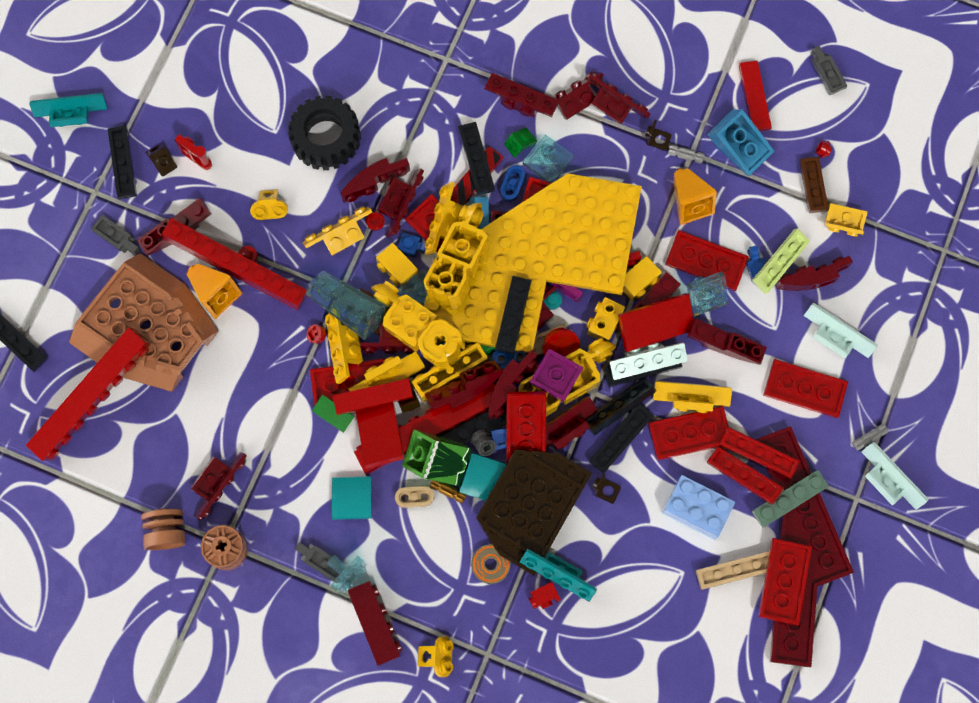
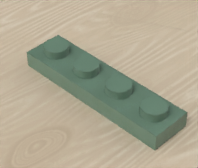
(790, 499)

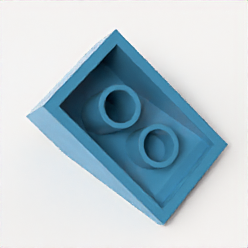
(741, 141)

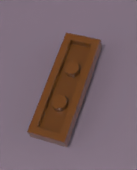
(813, 185)

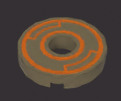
(482, 573)

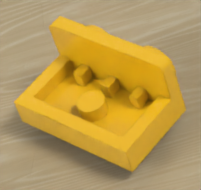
(846, 219)

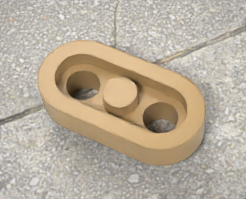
(414, 495)

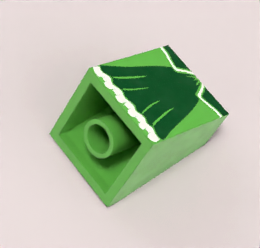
(436, 458)

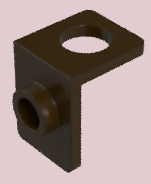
(652, 133)
(161, 159)
(599, 484)

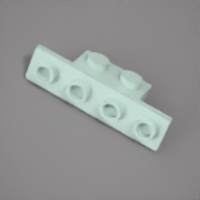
(837, 334)
(648, 359)
(890, 478)

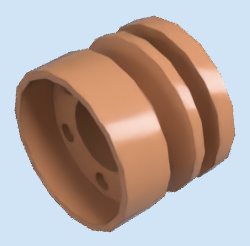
(163, 529)
(234, 553)

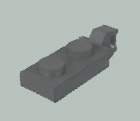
(827, 71)
(115, 235)
(317, 560)

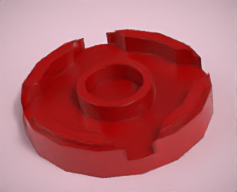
(561, 341)

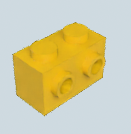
(605, 319)

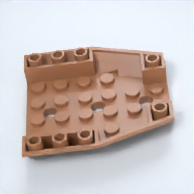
(150, 295)

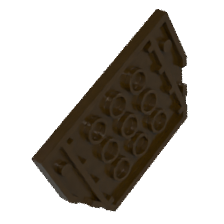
(530, 503)

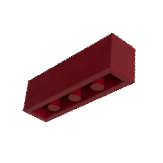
(374, 624)

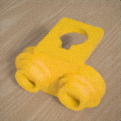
(268, 207)
(440, 656)

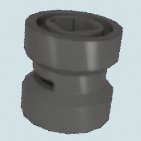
(483, 442)

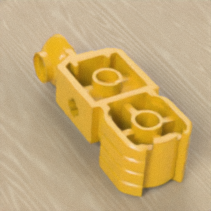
(458, 259)
(419, 327)
(587, 380)

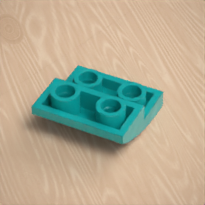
(480, 476)
(351, 498)

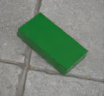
(326, 409)

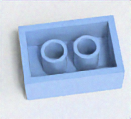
(698, 507)

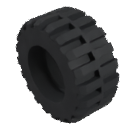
(319, 111)

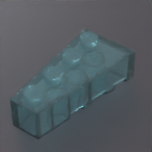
(347, 304)

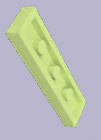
(781, 261)

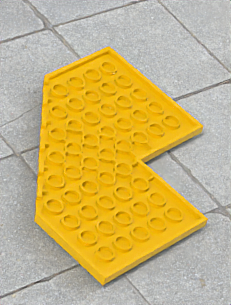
(564, 235)

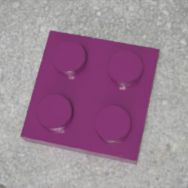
(556, 375)

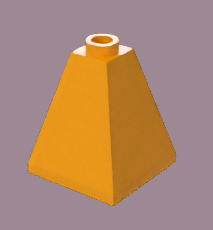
(693, 196)
(213, 288)

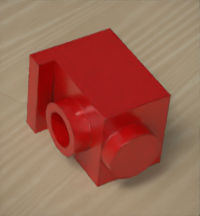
(544, 596)

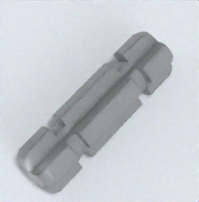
(686, 154)
(870, 437)

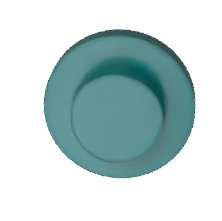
(553, 301)

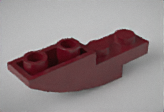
(366, 181)
(190, 216)
(810, 278)
(661, 290)
(726, 343)
(511, 375)
(470, 385)

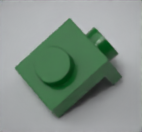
(520, 141)

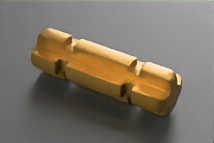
(448, 491)

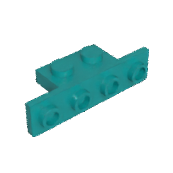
(68, 110)
(559, 572)

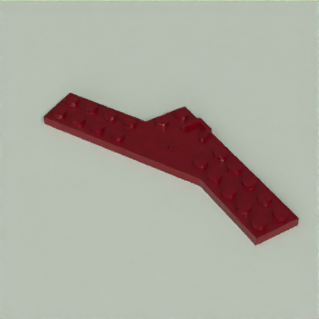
(809, 526)

